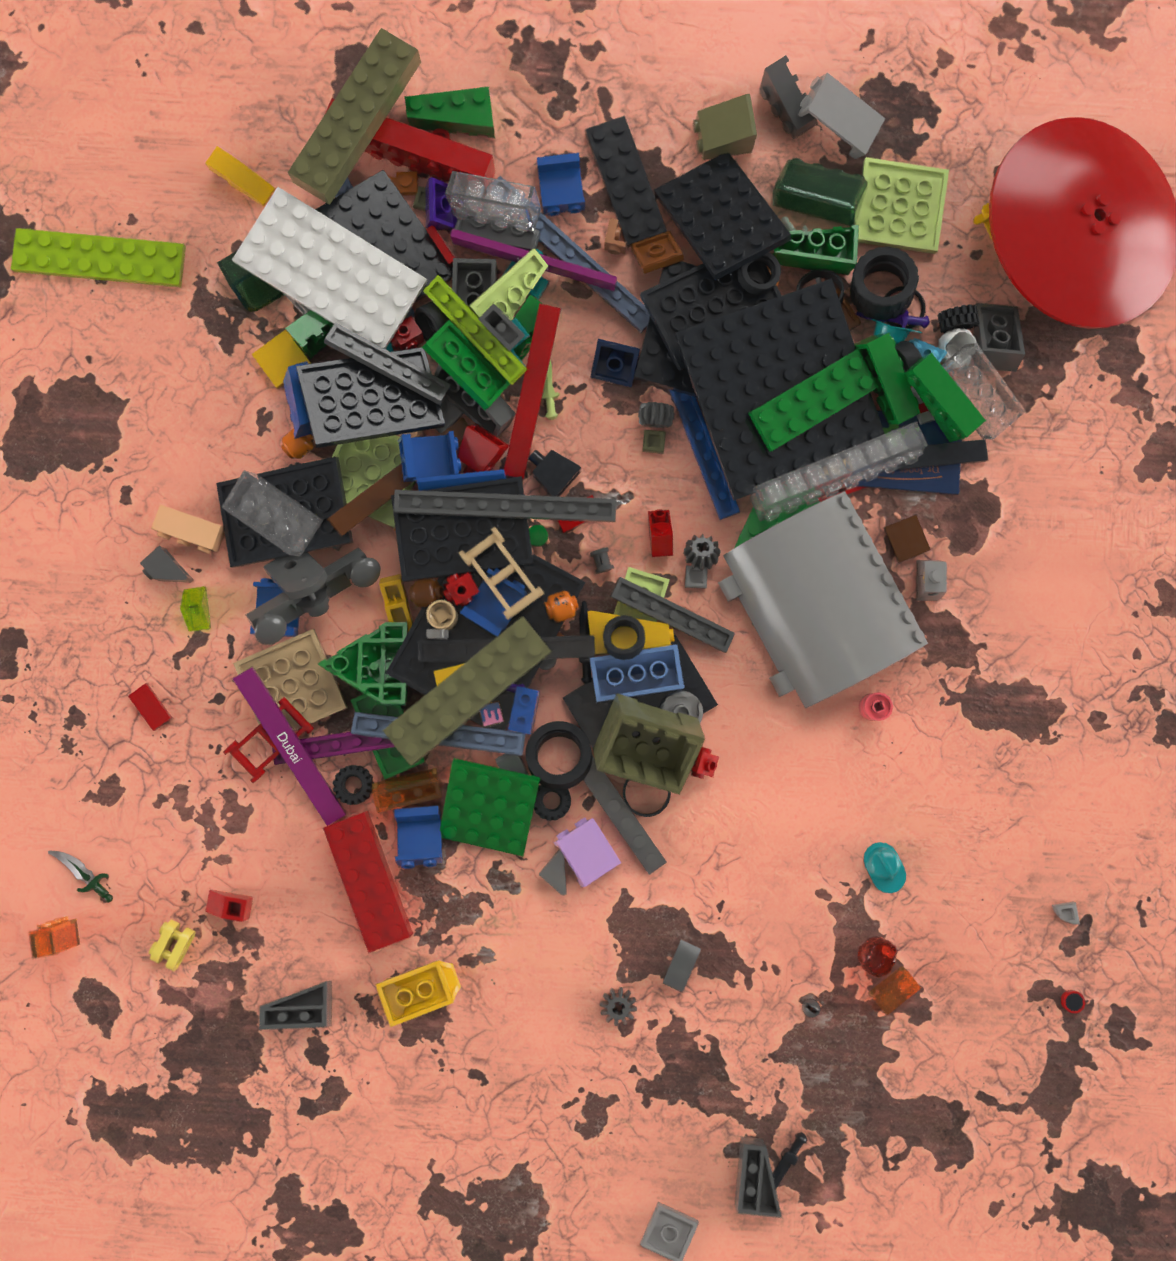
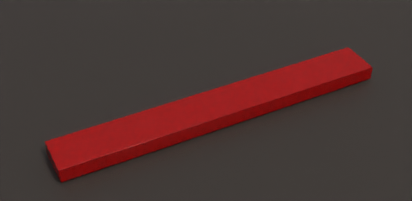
(532, 390)

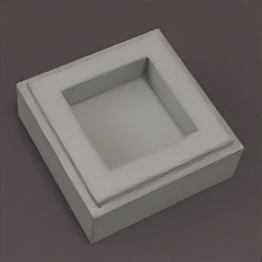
(695, 577)

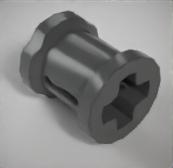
(601, 560)

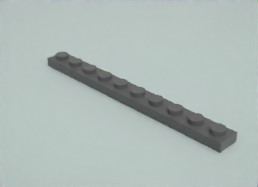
(505, 506)

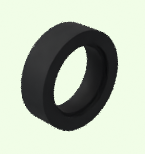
(552, 730)

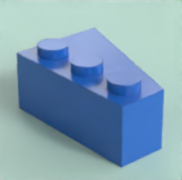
(296, 402)

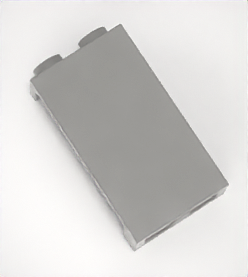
(842, 113)

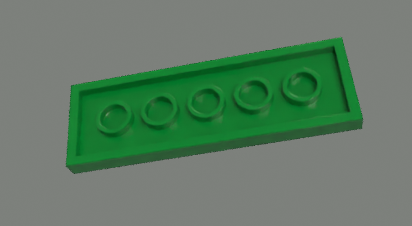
(813, 400)

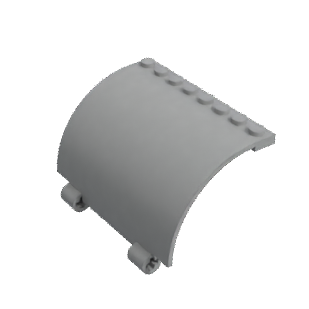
(822, 601)

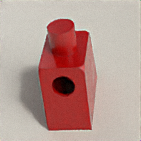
(480, 449)

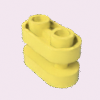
(169, 932)

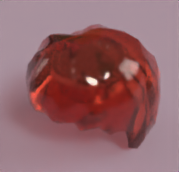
(877, 956)

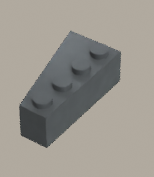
(494, 419)

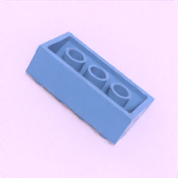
(647, 673)

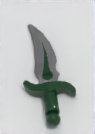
(83, 874)

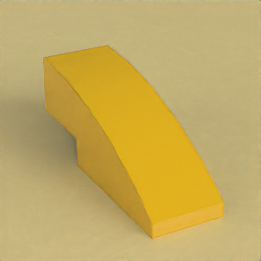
(239, 176)
(395, 599)

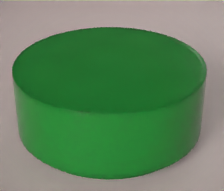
(538, 535)

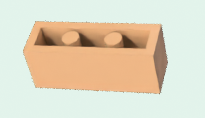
(188, 529)

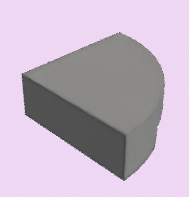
(1067, 912)

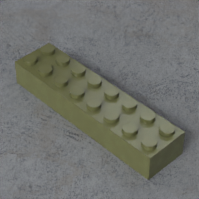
(355, 116)
(467, 691)

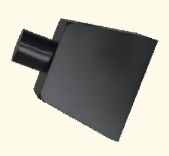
(554, 471)

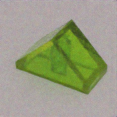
(195, 609)

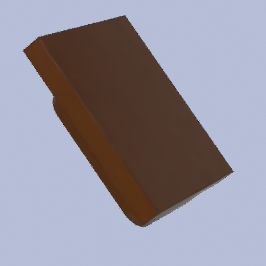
(907, 538)

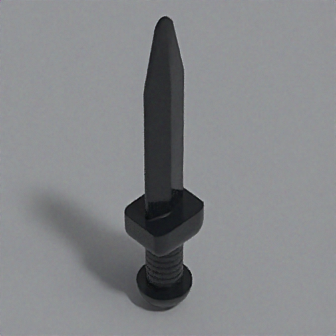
(584, 630)
(789, 1158)

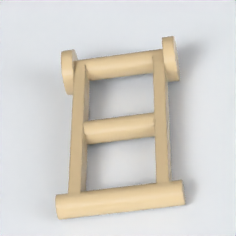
(496, 538)

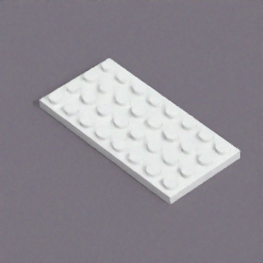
(329, 269)

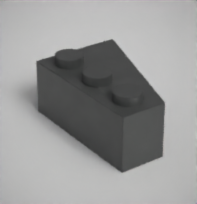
(785, 98)
(300, 1010)
(755, 1181)

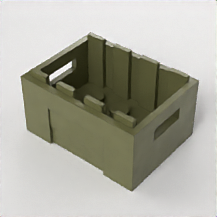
(639, 758)

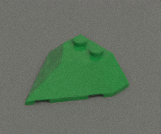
(367, 661)

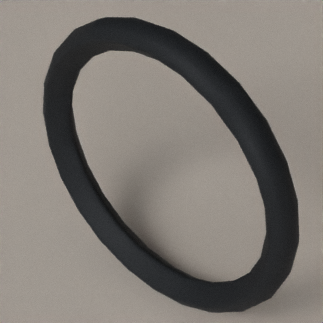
(921, 299)

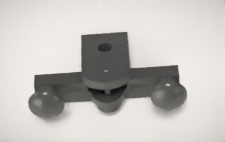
(307, 589)

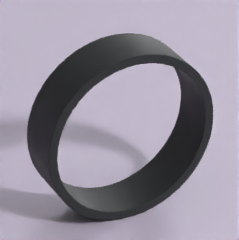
(822, 273)
(641, 814)

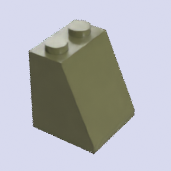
(726, 128)

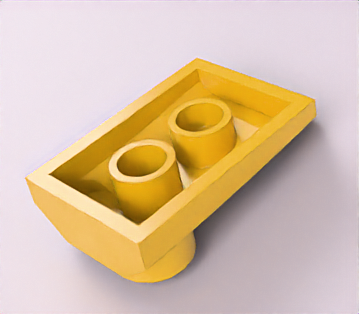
(418, 991)

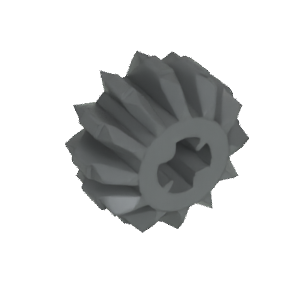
(656, 414)
(702, 552)
(627, 1006)

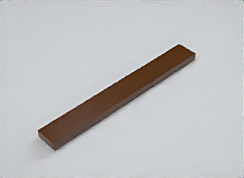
(380, 492)

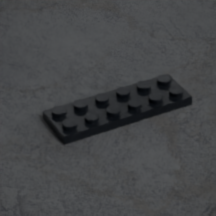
(625, 180)

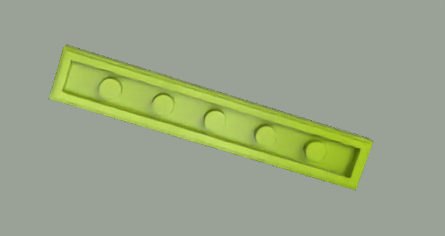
(474, 330)

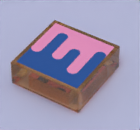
(492, 714)

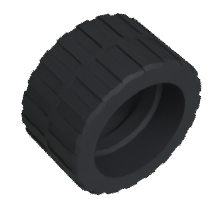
(888, 260)

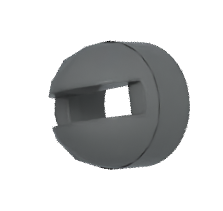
(814, 1004)

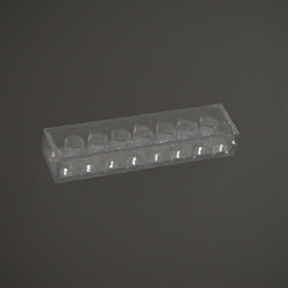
(838, 472)

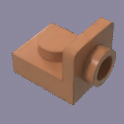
(612, 241)

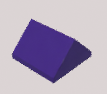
(437, 206)

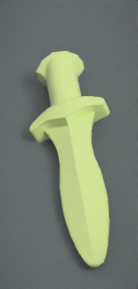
(549, 395)

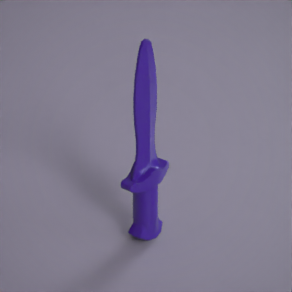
(904, 319)

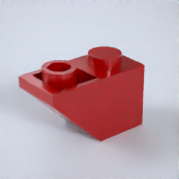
(660, 533)
(229, 905)

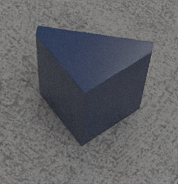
(615, 362)

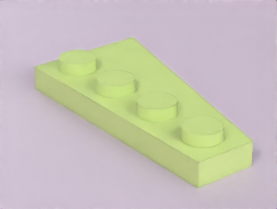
(513, 287)

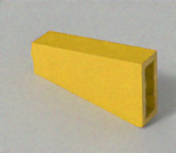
(624, 637)

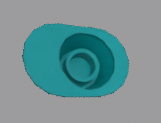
(898, 334)
(885, 867)

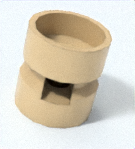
(442, 615)

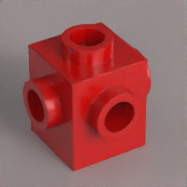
(408, 335)
(468, 589)
(704, 764)

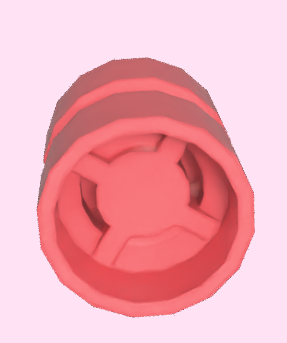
(875, 706)

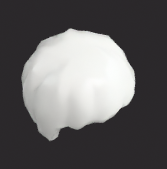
(954, 340)

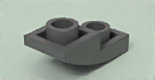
(681, 966)

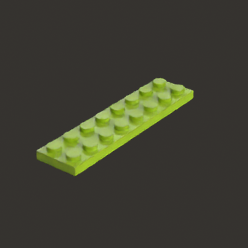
(98, 257)

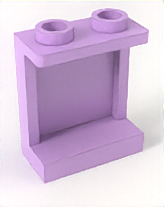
(587, 851)

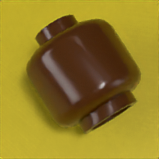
(425, 592)

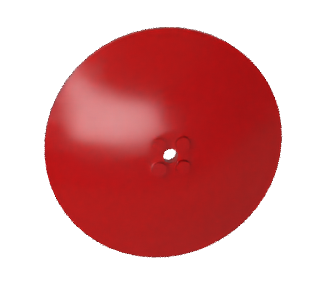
(1048, 229)

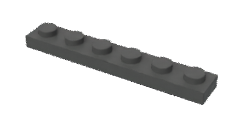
(387, 363)
(672, 614)
(624, 819)

